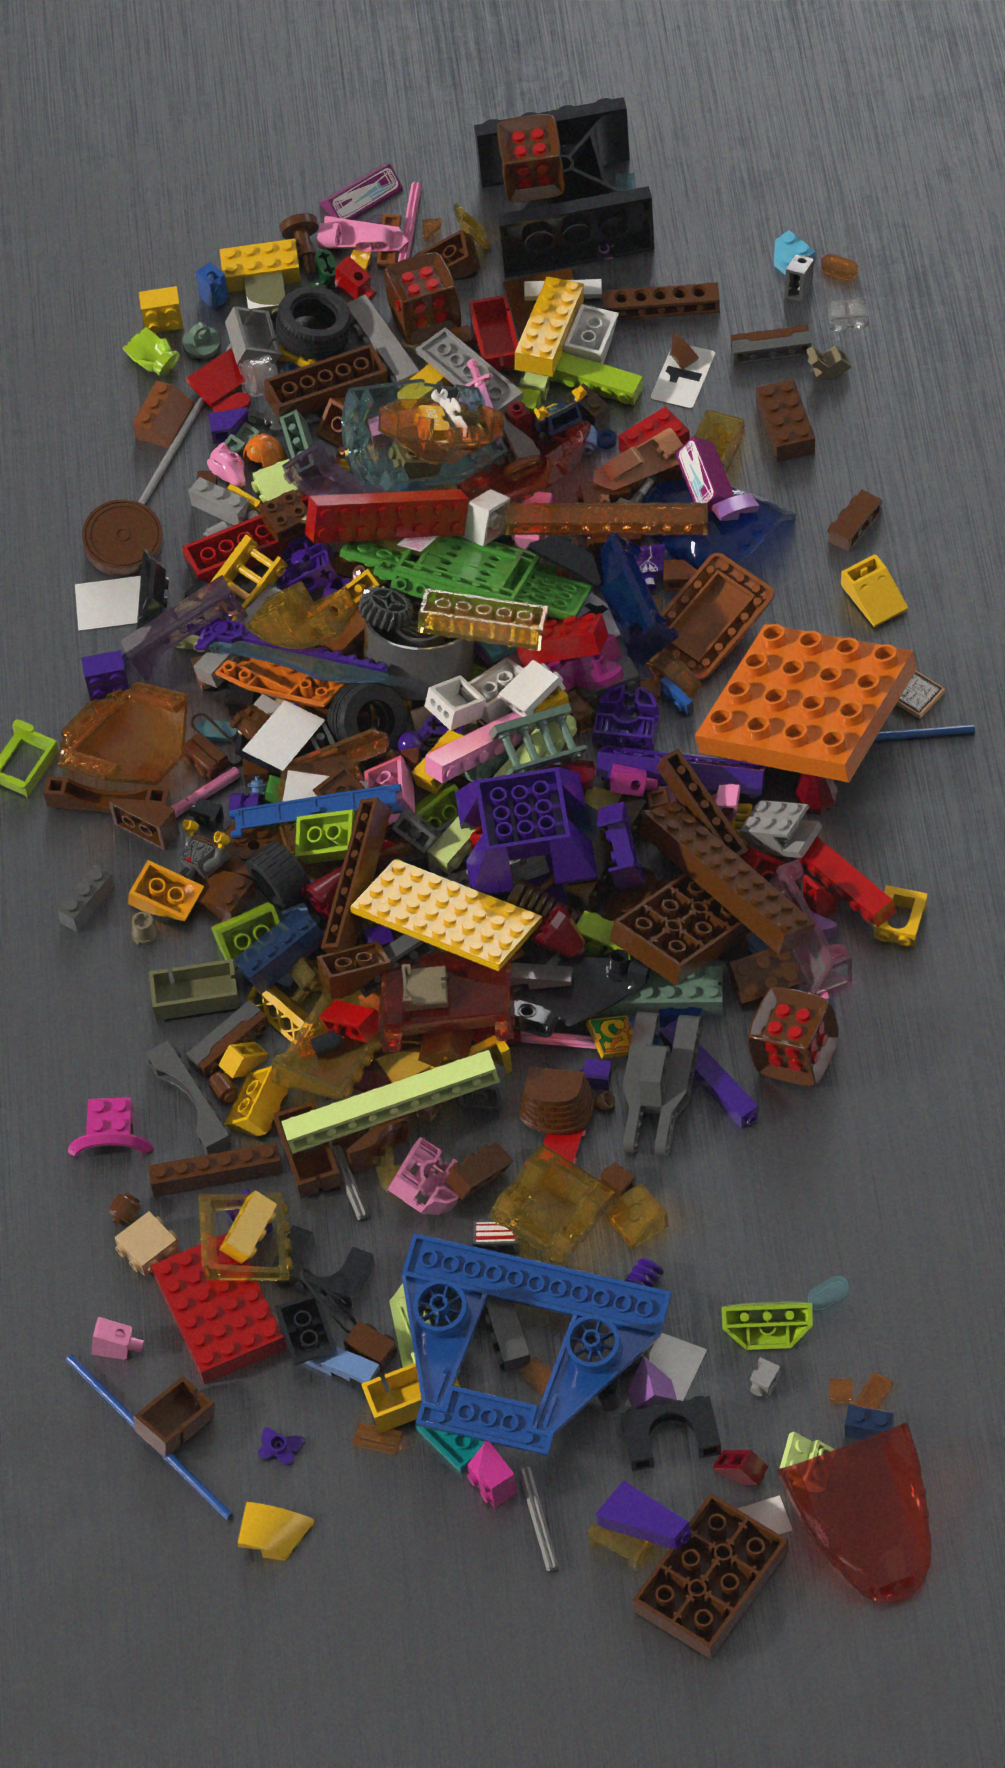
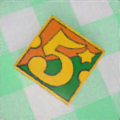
(611, 1036)

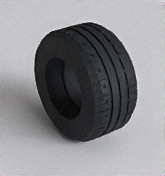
(388, 706)

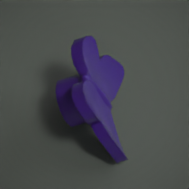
(279, 1446)

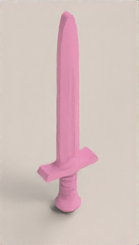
(479, 381)

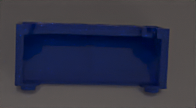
(631, 601)

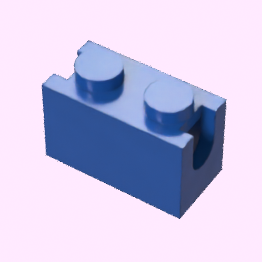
(212, 290)

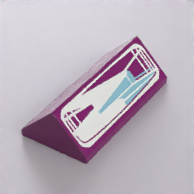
(363, 193)
(704, 472)

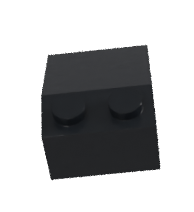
(305, 1329)

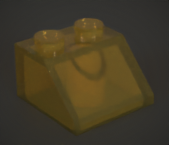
(638, 1216)

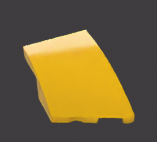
(272, 1530)

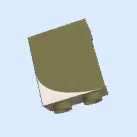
(265, 292)

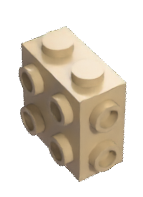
(146, 1243)

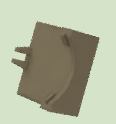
(424, 988)

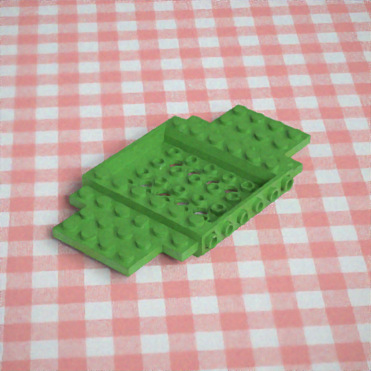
(514, 573)

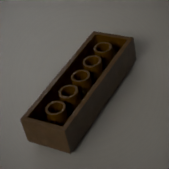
(589, 894)

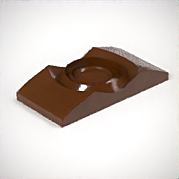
(368, 1150)

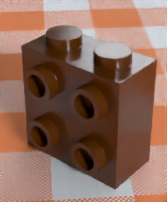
(284, 516)

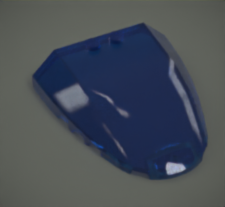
(732, 538)

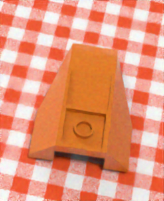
(279, 682)

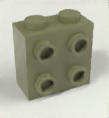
(412, 464)

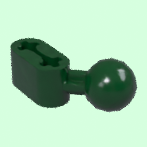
(325, 270)

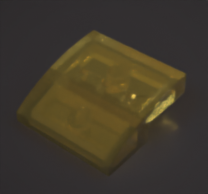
(471, 226)

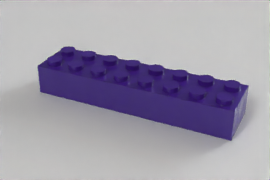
(709, 770)

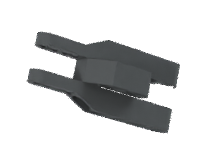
(647, 1076)

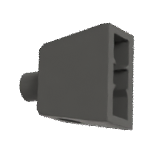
(799, 270)

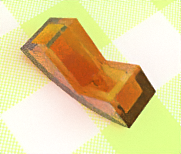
(667, 665)

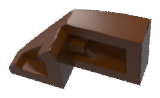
(682, 352)

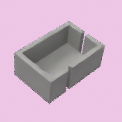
(254, 337)

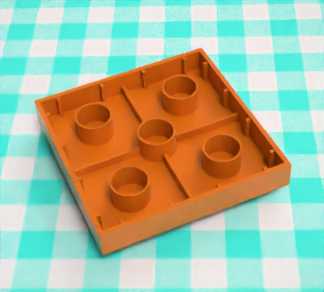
(806, 702)

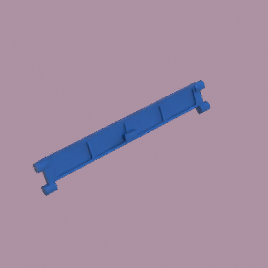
(289, 810)

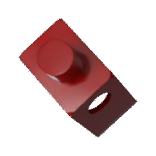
(353, 280)

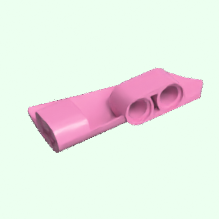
(360, 235)

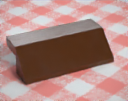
(447, 1044)

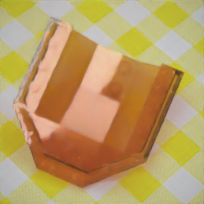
(128, 735)

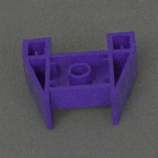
(629, 870)

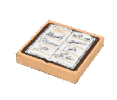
(920, 695)

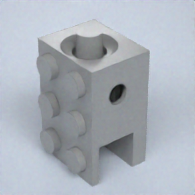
(780, 829)

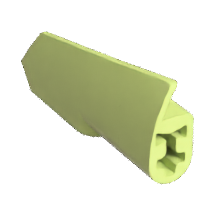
(402, 1327)

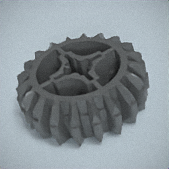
(385, 608)

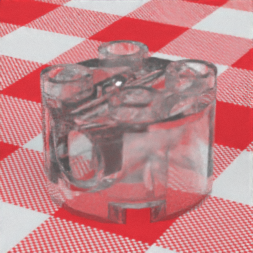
(254, 374)

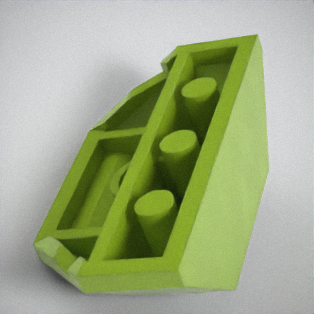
(767, 1323)

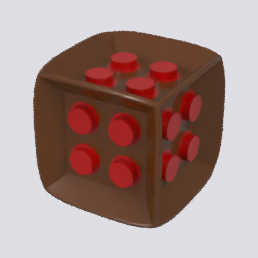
(531, 158)
(422, 297)
(793, 1036)

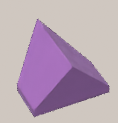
(650, 1386)

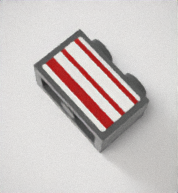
(494, 1237)

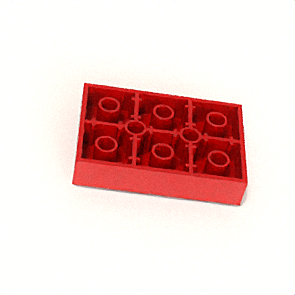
(219, 1320)

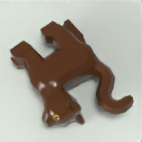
(249, 721)

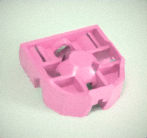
(439, 1193)

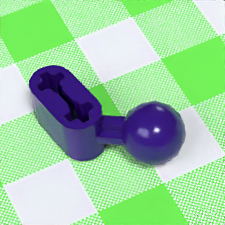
(417, 739)

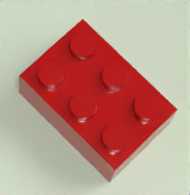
(652, 426)

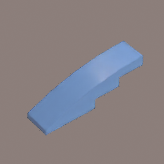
(346, 1366)

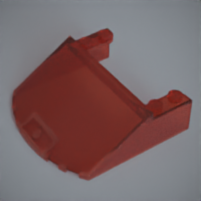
(475, 1000)

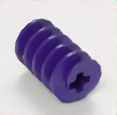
(645, 1272)

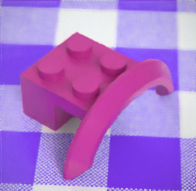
(110, 1124)

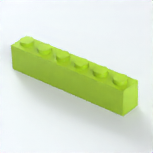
(600, 378)

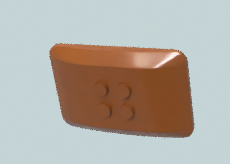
(714, 613)

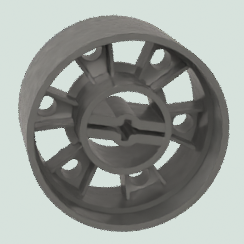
(417, 658)

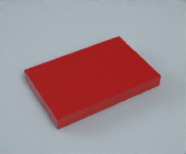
(217, 378)

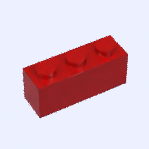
(351, 1020)

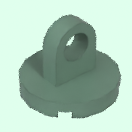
(201, 342)

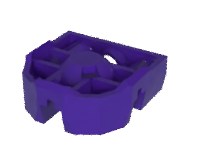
(313, 570)
(615, 715)

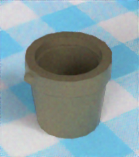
(144, 929)

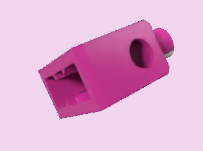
(622, 779)

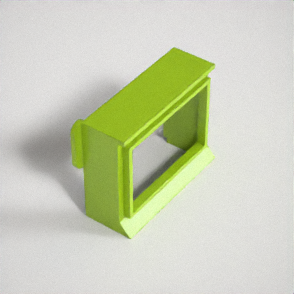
(26, 733)

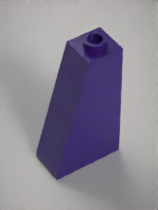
(642, 1517)

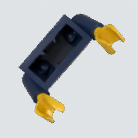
(560, 414)

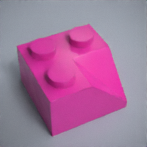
(491, 1476)

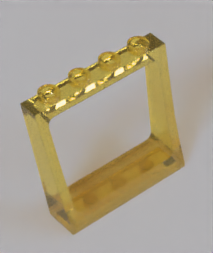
(213, 1271)

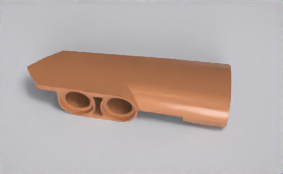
(640, 461)

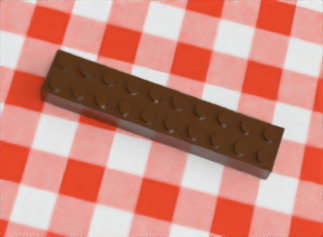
(727, 877)

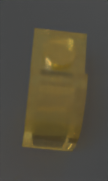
(388, 1169)

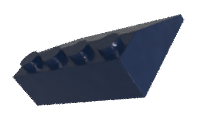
(279, 950)

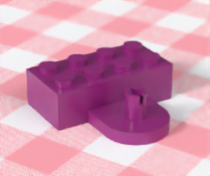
(591, 671)

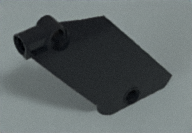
(594, 988)

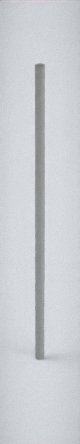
(173, 448)

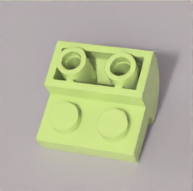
(801, 1449)

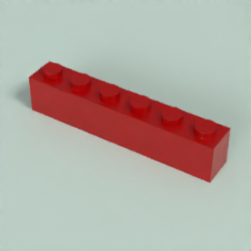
(848, 883)

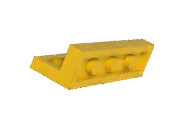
(283, 1005)

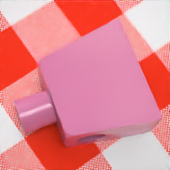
(114, 1339)

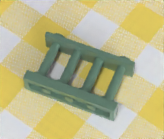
(540, 721)

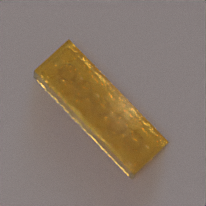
(482, 619)

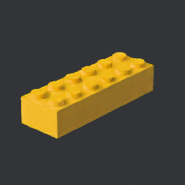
(549, 326)

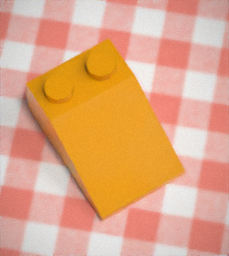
(164, 892)

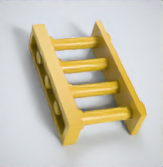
(236, 563)

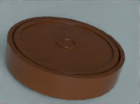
(118, 534)

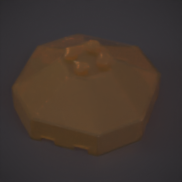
(398, 424)

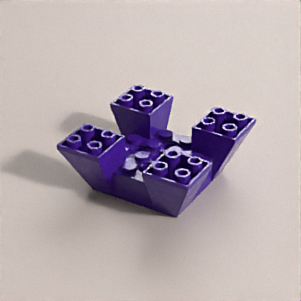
(525, 819)

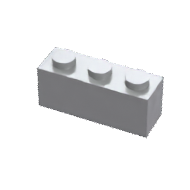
(219, 502)

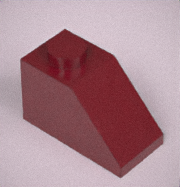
(741, 1466)

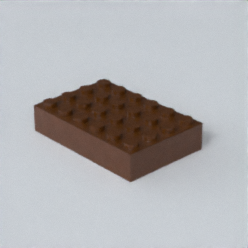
(677, 930)
(712, 1577)

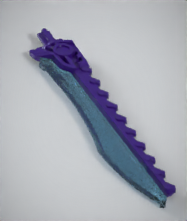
(318, 663)

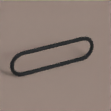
(203, 714)

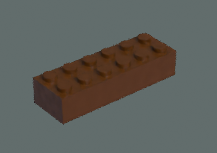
(314, 384)

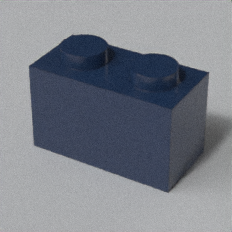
(866, 1422)

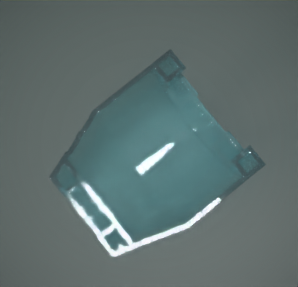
(369, 449)

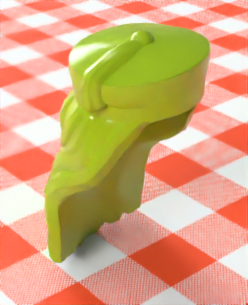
(152, 352)

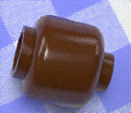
(124, 1209)

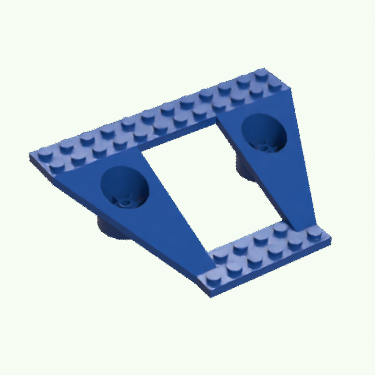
(470, 1275)

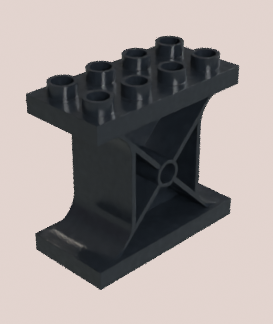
(590, 210)

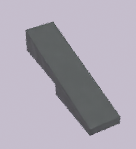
(541, 975)

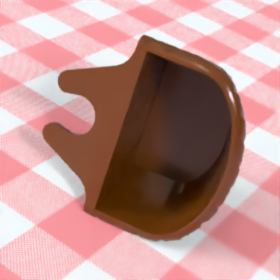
(556, 1101)

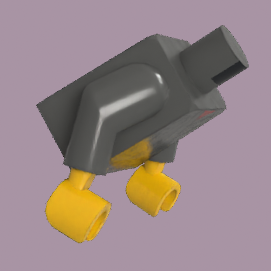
(202, 854)

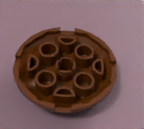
(242, 848)

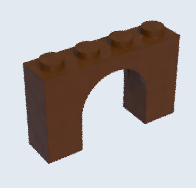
(590, 493)

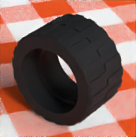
(278, 875)

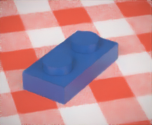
(676, 696)

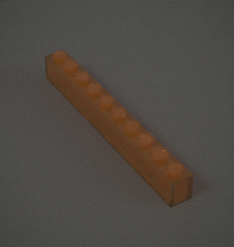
(606, 518)

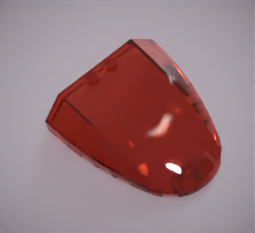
(558, 457)
(867, 1512)

